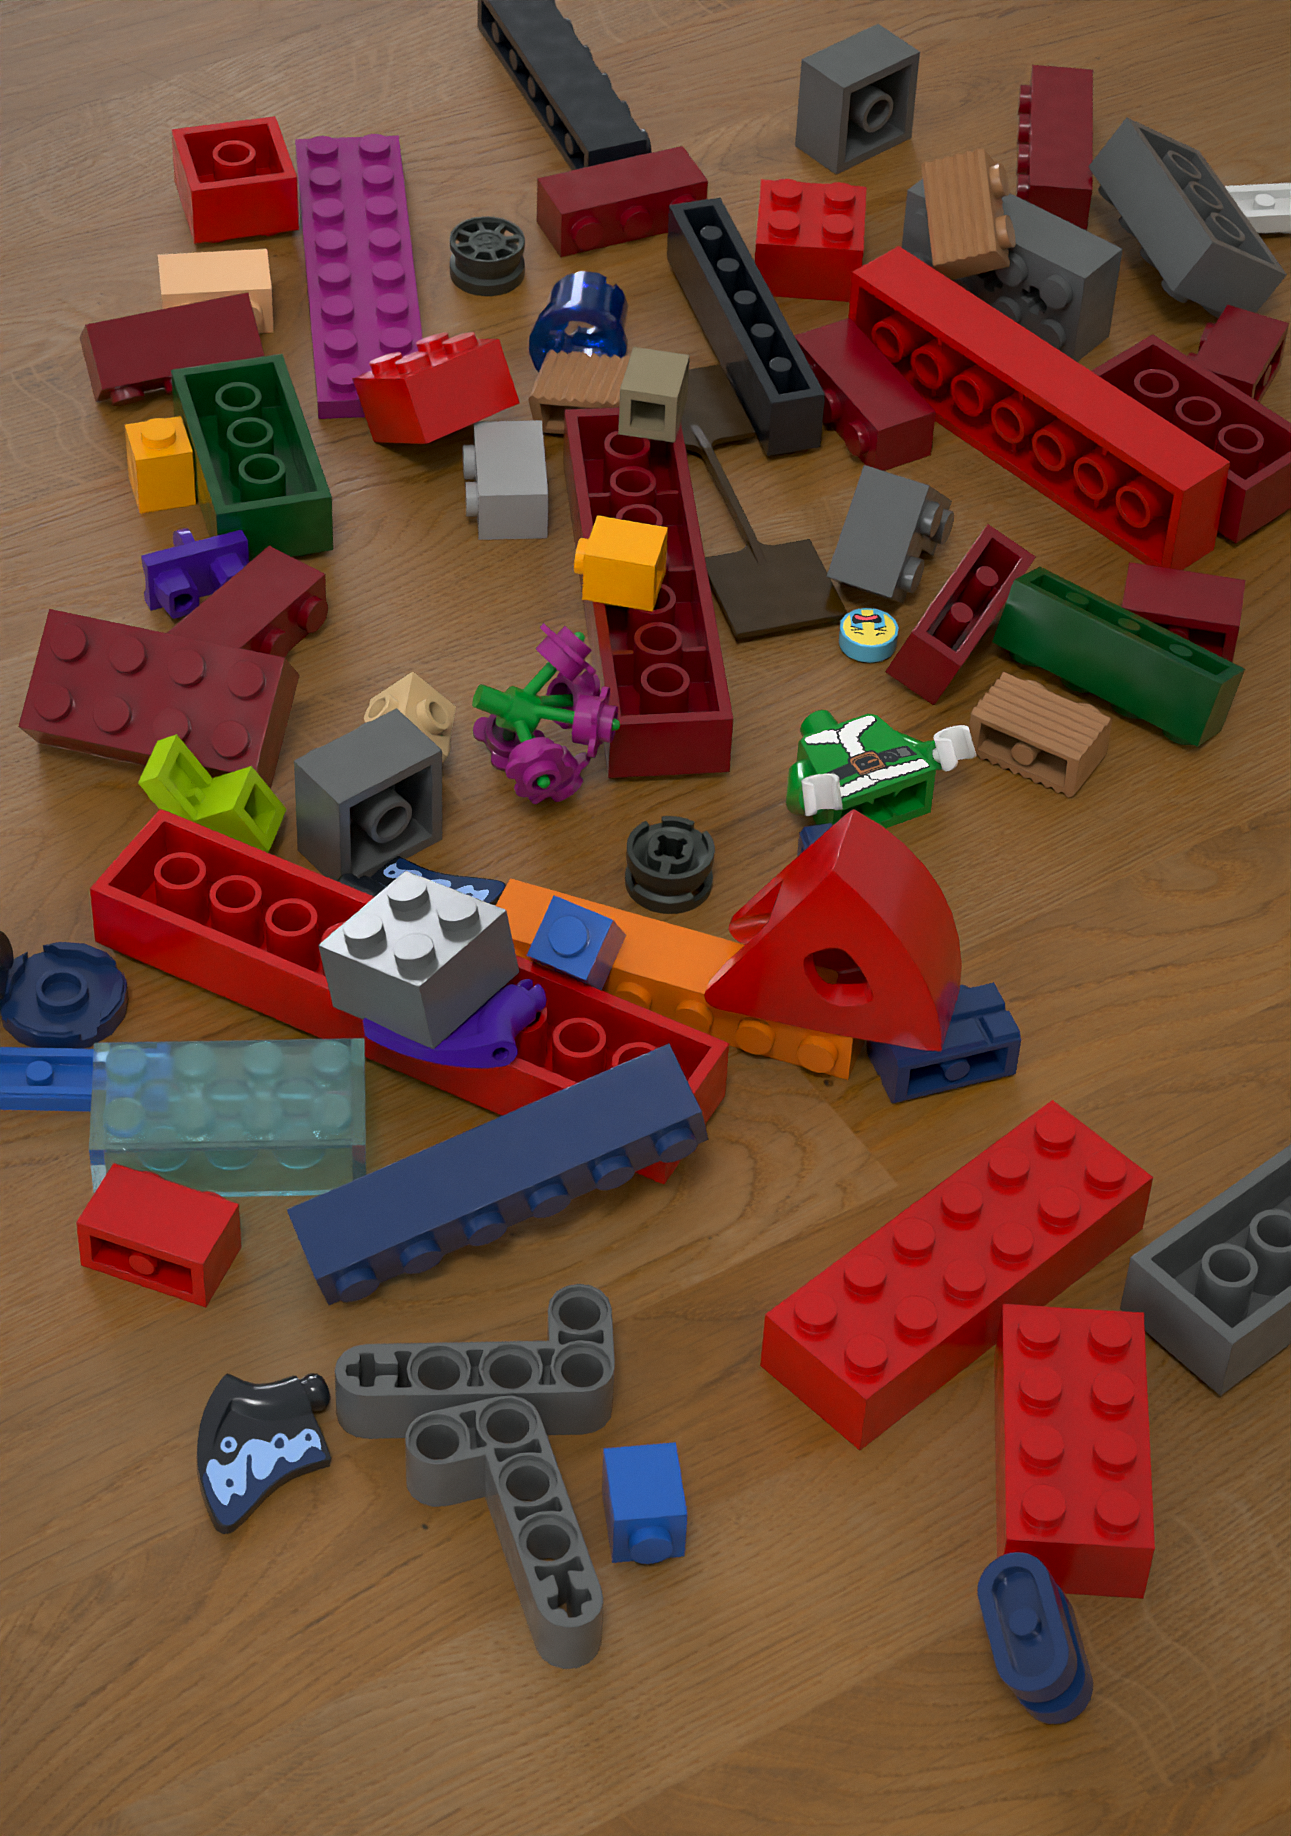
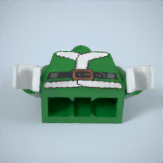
(869, 769)

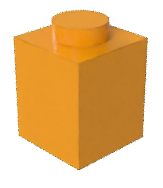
(160, 464)
(622, 563)

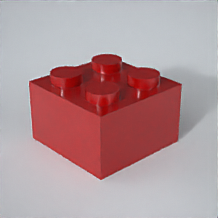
(235, 179)
(810, 238)
(435, 388)

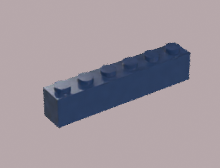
(499, 1175)

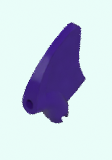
(481, 1040)

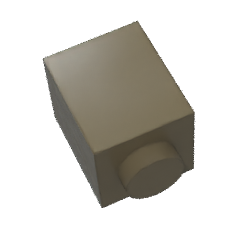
(653, 394)

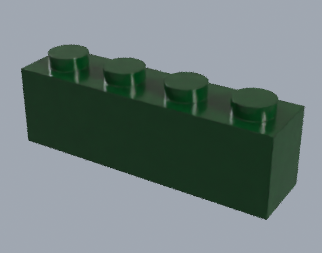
(1117, 657)

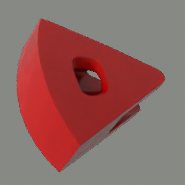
(871, 916)

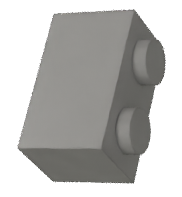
(509, 480)

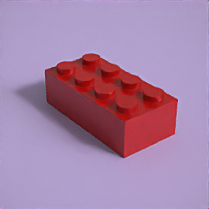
(1075, 1446)

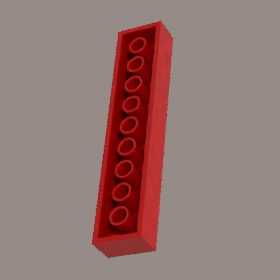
(253, 936)

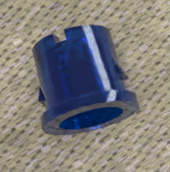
(586, 299)

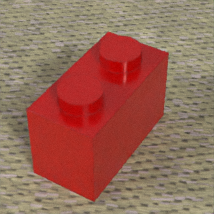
(159, 1234)

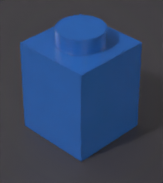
(576, 942)
(644, 1503)

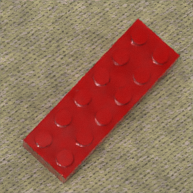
(932, 1281)

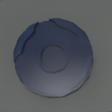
(64, 997)

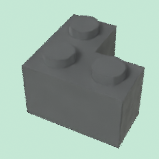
(886, 533)

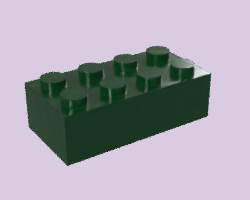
(254, 455)

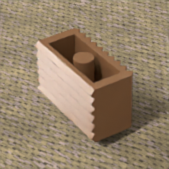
(967, 214)
(575, 383)
(1039, 734)

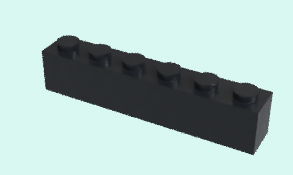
(561, 82)
(745, 327)

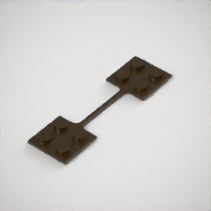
(762, 584)

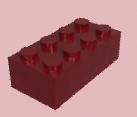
(1221, 419)
(127, 686)

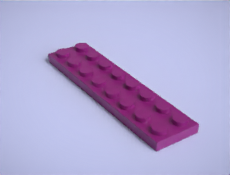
(355, 261)

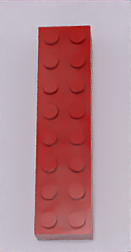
(1043, 413)

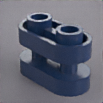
(1035, 1638)

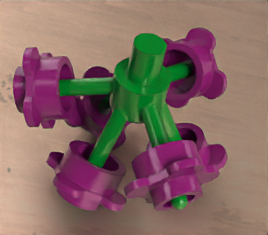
(571, 701)

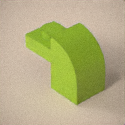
(230, 804)

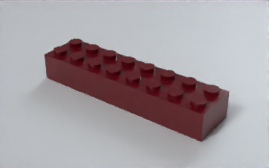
(660, 663)

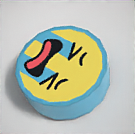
(868, 635)

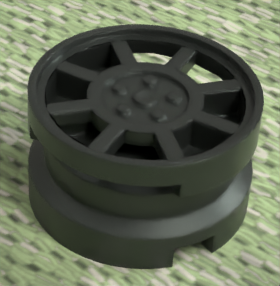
(485, 258)
(668, 865)

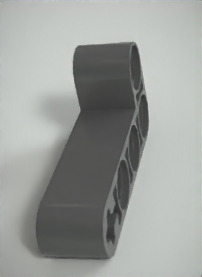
(565, 1378)
(481, 1465)

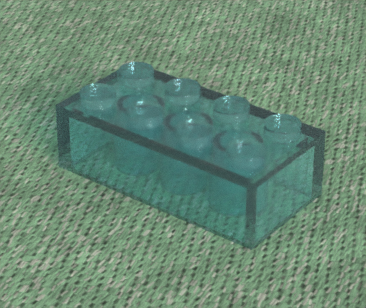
(232, 1114)

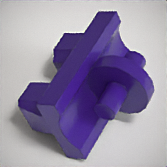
(192, 570)

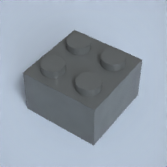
(856, 98)
(369, 797)
(419, 959)

